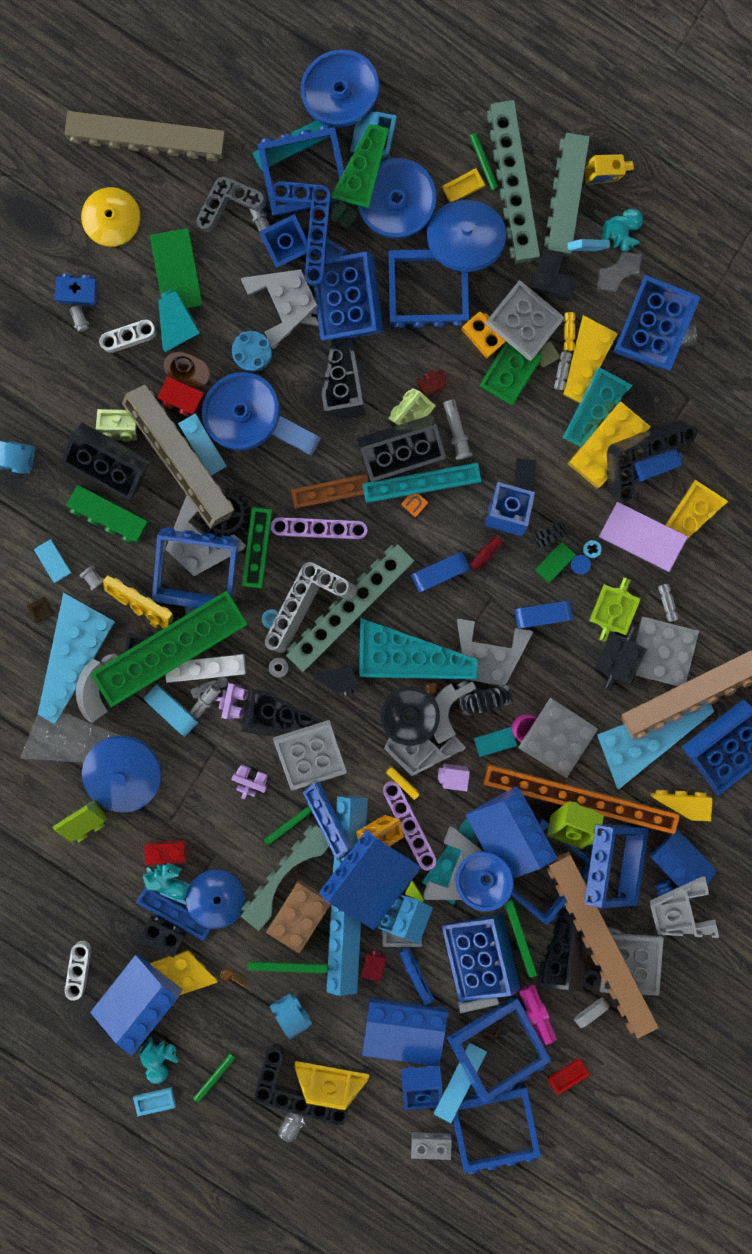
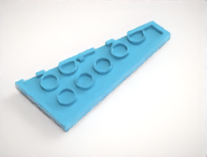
(75, 643)
(630, 756)

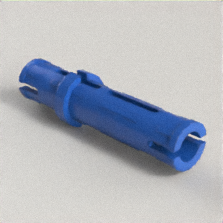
(419, 982)

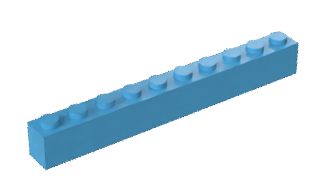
(344, 929)

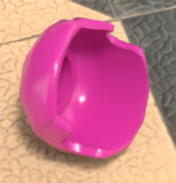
(522, 725)

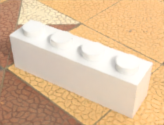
(208, 668)

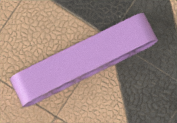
(309, 528)
(414, 833)

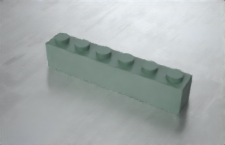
(567, 194)

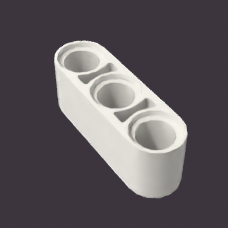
(117, 335)
(73, 978)

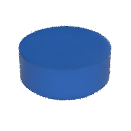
(580, 564)

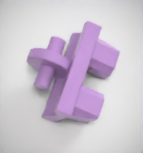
(229, 701)
(241, 777)

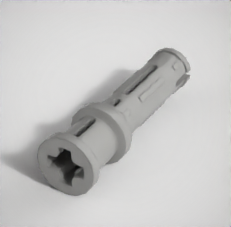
(459, 439)

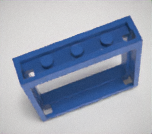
(288, 139)
(421, 320)
(186, 598)
(631, 866)
(551, 912)
(483, 1022)
(510, 1159)

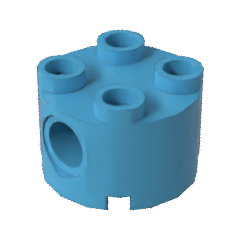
(251, 351)
(16, 456)
(289, 1015)

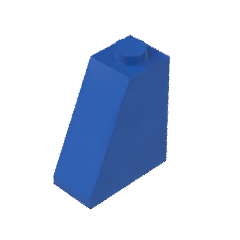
(657, 465)

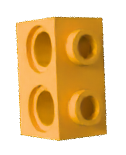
(479, 337)
(384, 828)

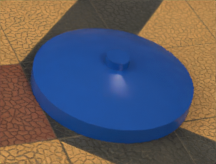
(340, 88)
(400, 199)
(466, 235)
(241, 411)
(121, 773)

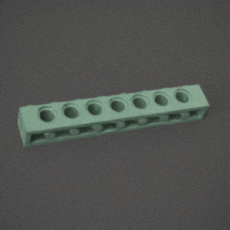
(506, 112)
(304, 660)

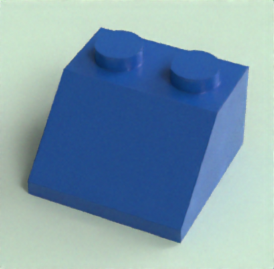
(510, 509)
(421, 1087)

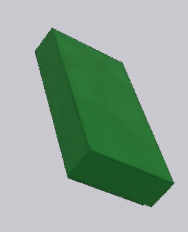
(555, 562)

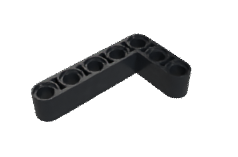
(640, 447)
(293, 1095)

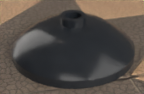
(414, 730)

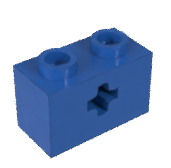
(85, 296)

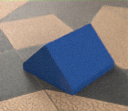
(284, 240)

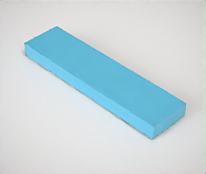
(458, 1085)

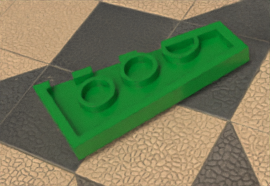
(361, 172)

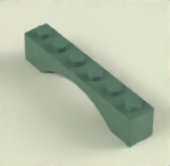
(260, 908)

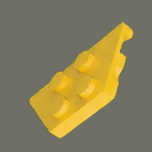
(185, 971)
(329, 1085)

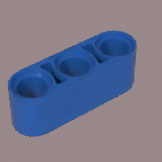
(440, 572)
(544, 614)

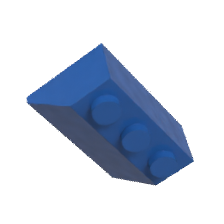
(681, 860)

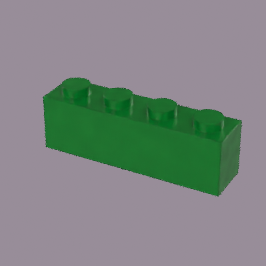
(108, 514)
(257, 547)

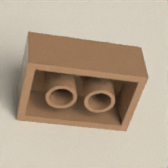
(298, 916)

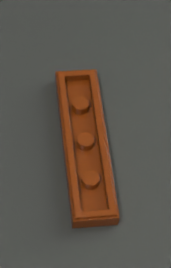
(329, 491)

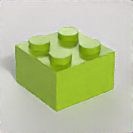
(574, 824)

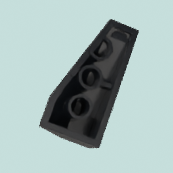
(341, 386)
(272, 716)
(564, 961)

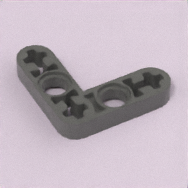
(228, 194)

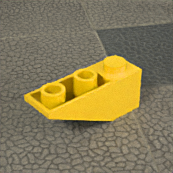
(694, 807)

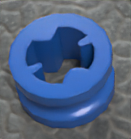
(663, 887)

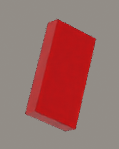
(568, 1076)

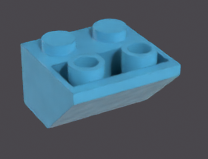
(376, 118)
(406, 919)

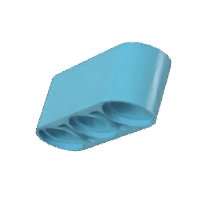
(170, 710)

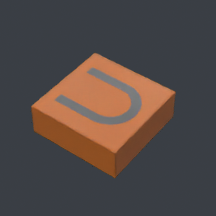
(414, 504)

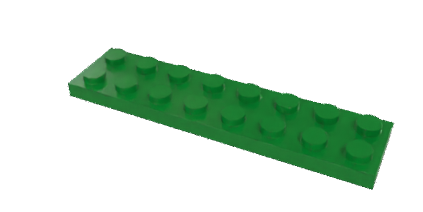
(168, 648)

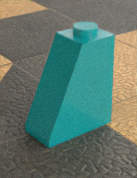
(175, 320)

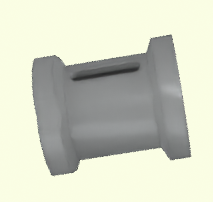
(92, 577)

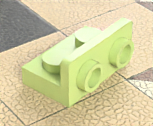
(411, 408)
(116, 425)

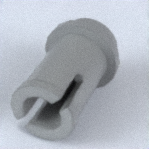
(79, 318)

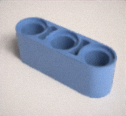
(296, 436)

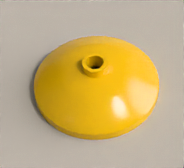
(115, 229)

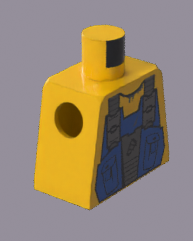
(606, 168)

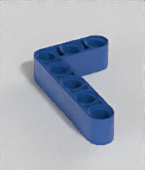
(314, 225)

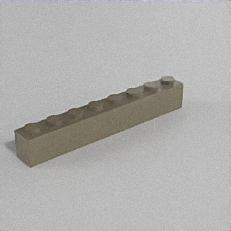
(145, 135)
(178, 456)

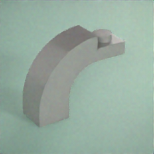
(88, 692)
(444, 700)

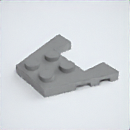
(291, 298)
(196, 557)
(494, 662)
(422, 756)
(439, 892)
(674, 913)

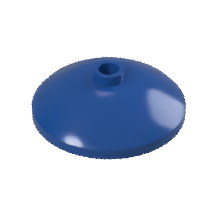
(207, 887)
(476, 890)

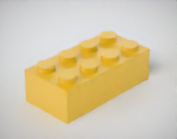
(592, 457)

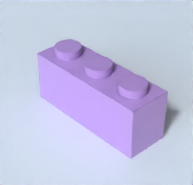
(454, 777)

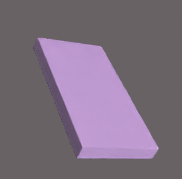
(643, 536)

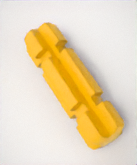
(569, 331)

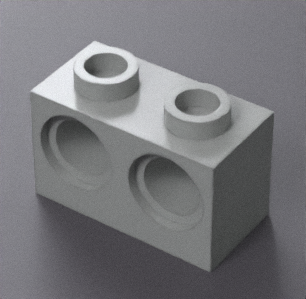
(431, 1146)

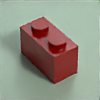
(180, 396)
(165, 852)

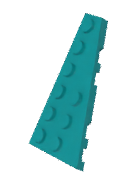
(399, 655)

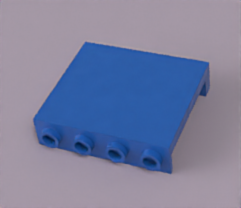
(369, 880)

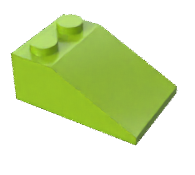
(81, 822)

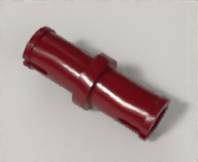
(486, 553)

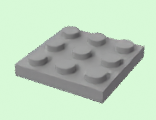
(524, 320)
(668, 651)
(558, 738)
(310, 755)
(643, 959)

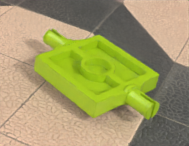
(614, 609)

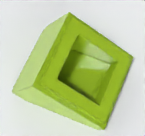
(413, 892)

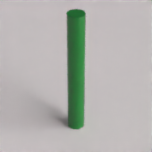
(483, 161)
(288, 825)
(214, 1078)

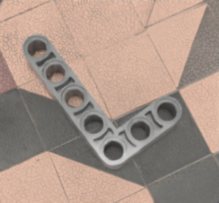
(303, 603)

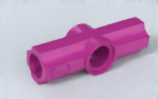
(537, 1014)

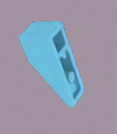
(202, 444)

